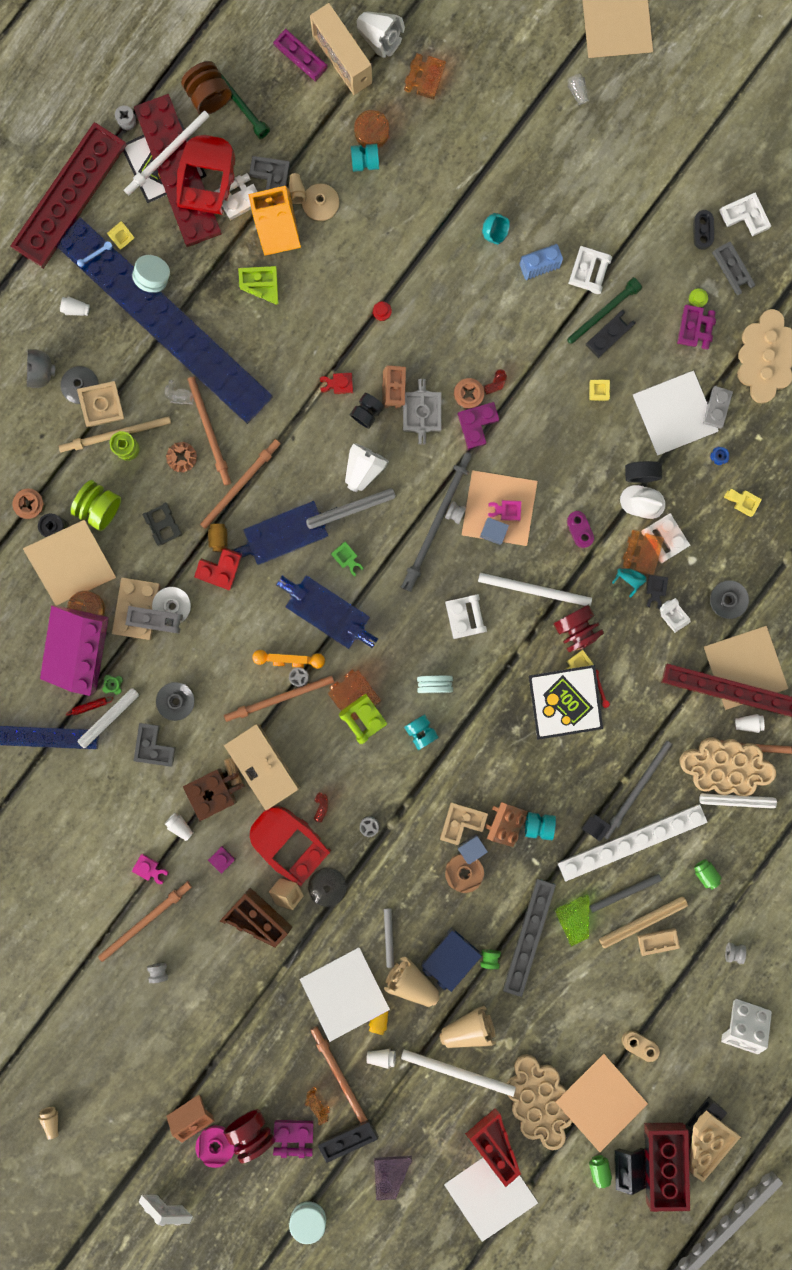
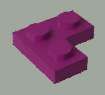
(472, 422)

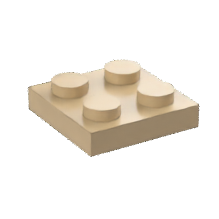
(100, 404)

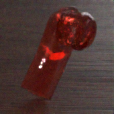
(498, 382)
(323, 807)

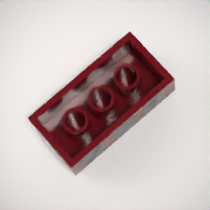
(667, 1167)

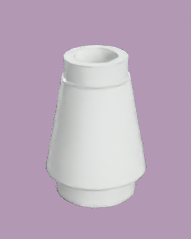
(74, 307)
(750, 723)
(179, 827)
(382, 1058)

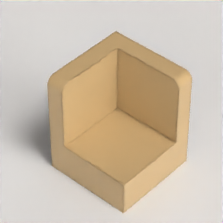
(286, 894)

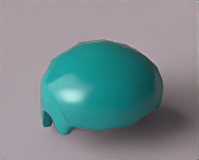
(496, 228)

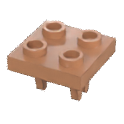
(506, 824)

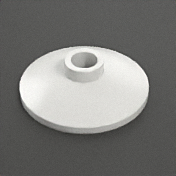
(172, 595)

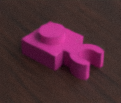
(508, 510)
(147, 868)

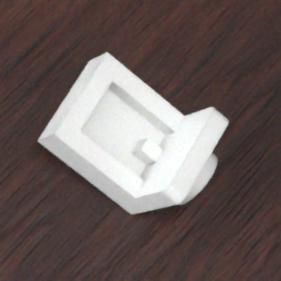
(674, 615)

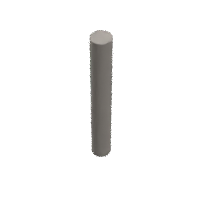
(389, 937)

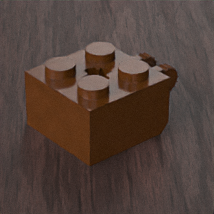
(222, 798)

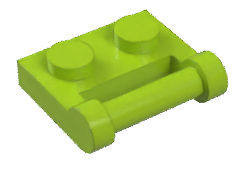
(369, 716)

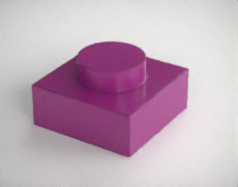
(221, 859)

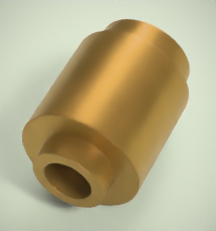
(217, 537)

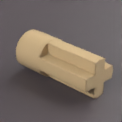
(232, 768)

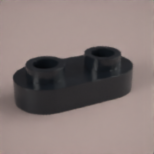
(703, 230)

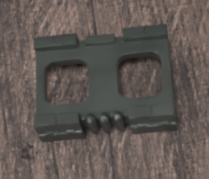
(156, 527)

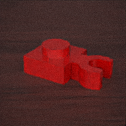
(341, 383)

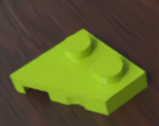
(260, 282)

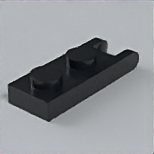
(609, 335)

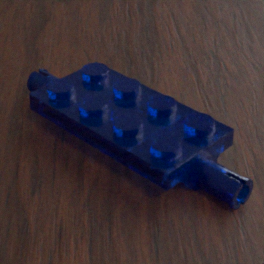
(282, 534)
(327, 612)

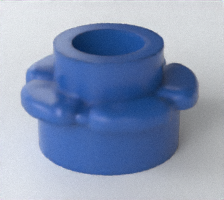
(724, 455)

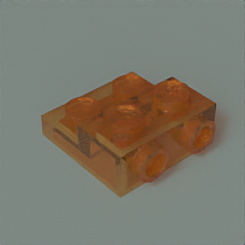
(350, 690)

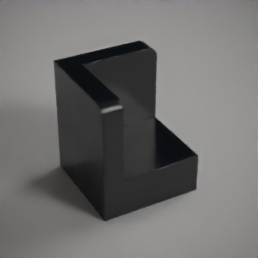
(595, 827)

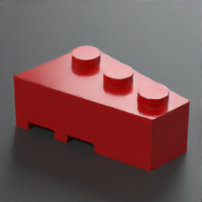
(493, 1145)

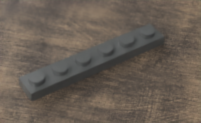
(529, 937)

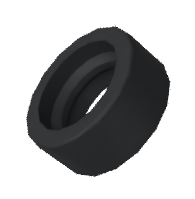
(643, 471)

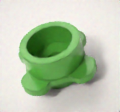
(117, 684)

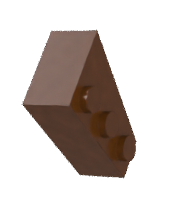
(257, 918)

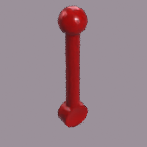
(605, 703)

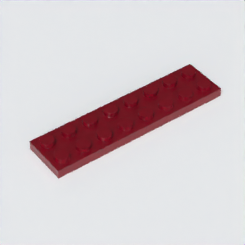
(160, 129)
(68, 195)

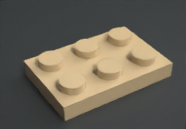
(134, 594)

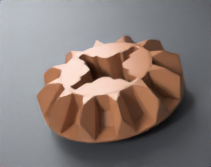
(469, 384)
(190, 455)
(19, 502)

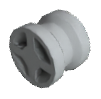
(125, 123)
(455, 512)
(295, 677)
(369, 829)
(735, 953)
(157, 972)

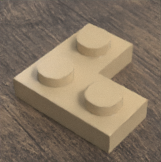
(458, 818)

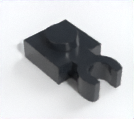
(656, 587)

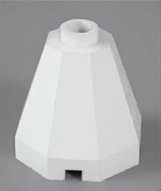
(381, 31)
(363, 467)

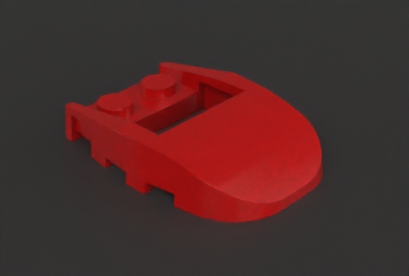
(207, 153)
(272, 832)

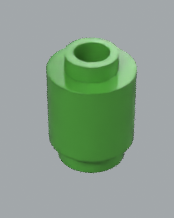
(707, 874)
(600, 1171)

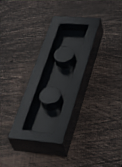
(348, 1140)

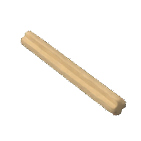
(643, 922)

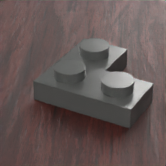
(272, 170)
(147, 749)

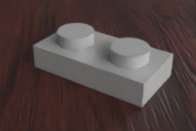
(717, 407)

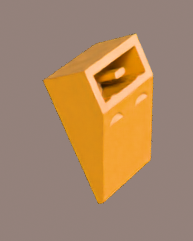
(275, 220)

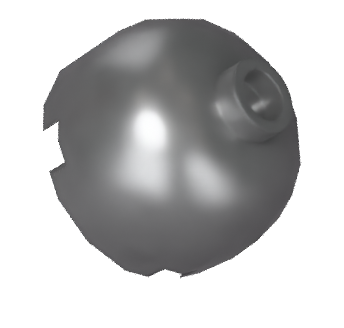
(39, 369)

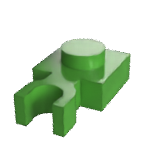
(345, 556)

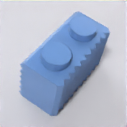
(541, 261)

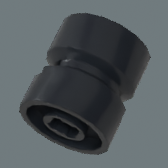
(367, 410)
(51, 524)

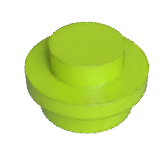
(698, 298)

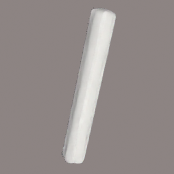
(108, 718)
(734, 800)

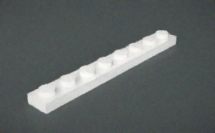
(632, 842)

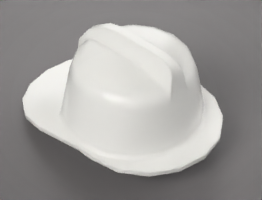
(642, 501)

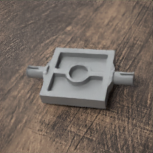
(422, 412)

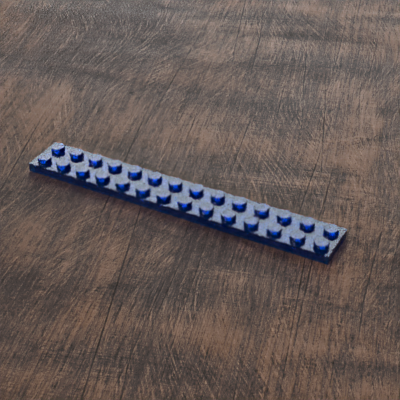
(166, 323)

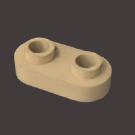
(641, 1046)

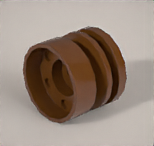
(206, 87)

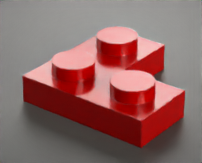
(221, 573)

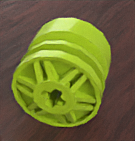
(96, 505)

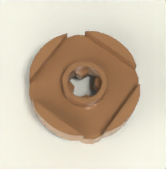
(459, 883)

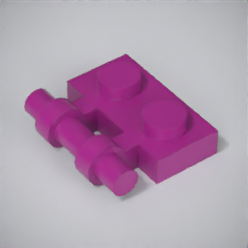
(690, 327)
(293, 1132)

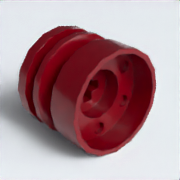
(578, 628)
(251, 1138)

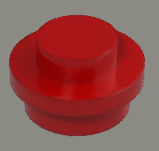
(382, 311)

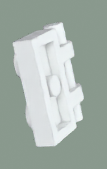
(239, 202)

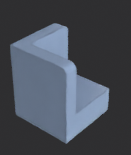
(494, 531)
(472, 849)

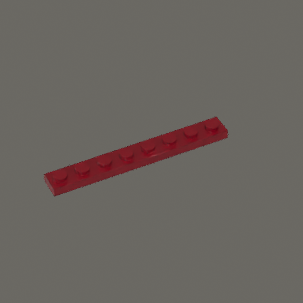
(727, 690)

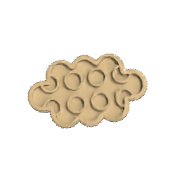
(766, 356)
(727, 767)
(535, 1102)

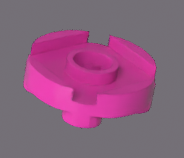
(207, 1154)

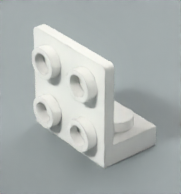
(748, 1027)

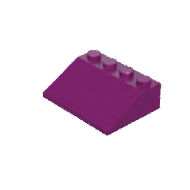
(74, 649)

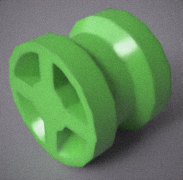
(490, 959)

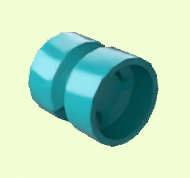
(365, 157)
(418, 725)
(540, 826)

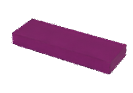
(300, 55)

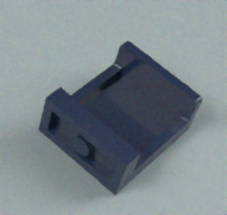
(451, 960)

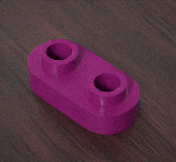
(580, 529)

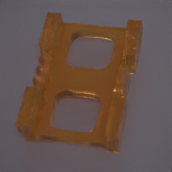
(316, 1106)

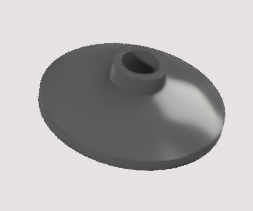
(75, 374)
(737, 595)
(165, 699)

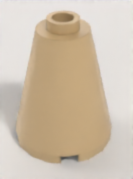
(411, 984)
(470, 1030)

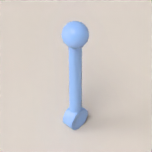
(107, 246)

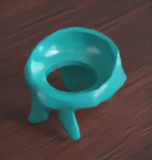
(632, 577)

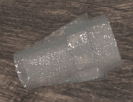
(578, 88)

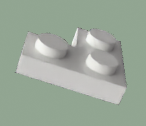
(746, 209)
(162, 1213)

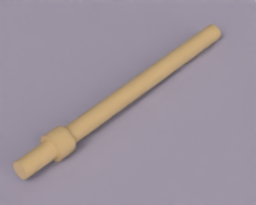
(79, 443)

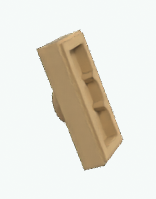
(658, 942)

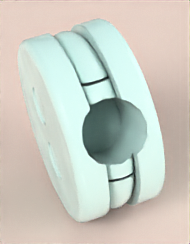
(151, 273)
(435, 684)
(307, 1222)

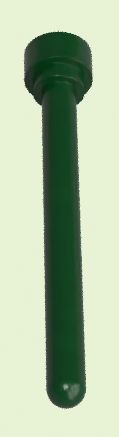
(260, 128)
(633, 287)

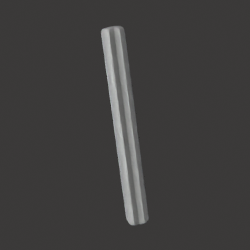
(350, 508)

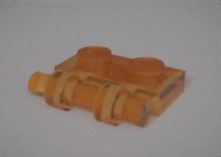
(430, 78)
(648, 554)

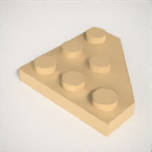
(709, 1145)

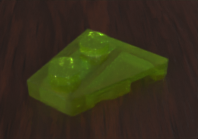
(575, 919)

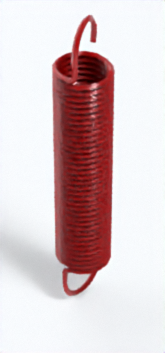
(89, 706)

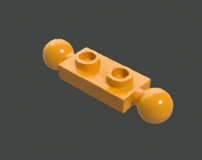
(316, 660)

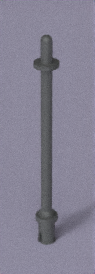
(414, 571)

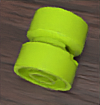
(124, 446)

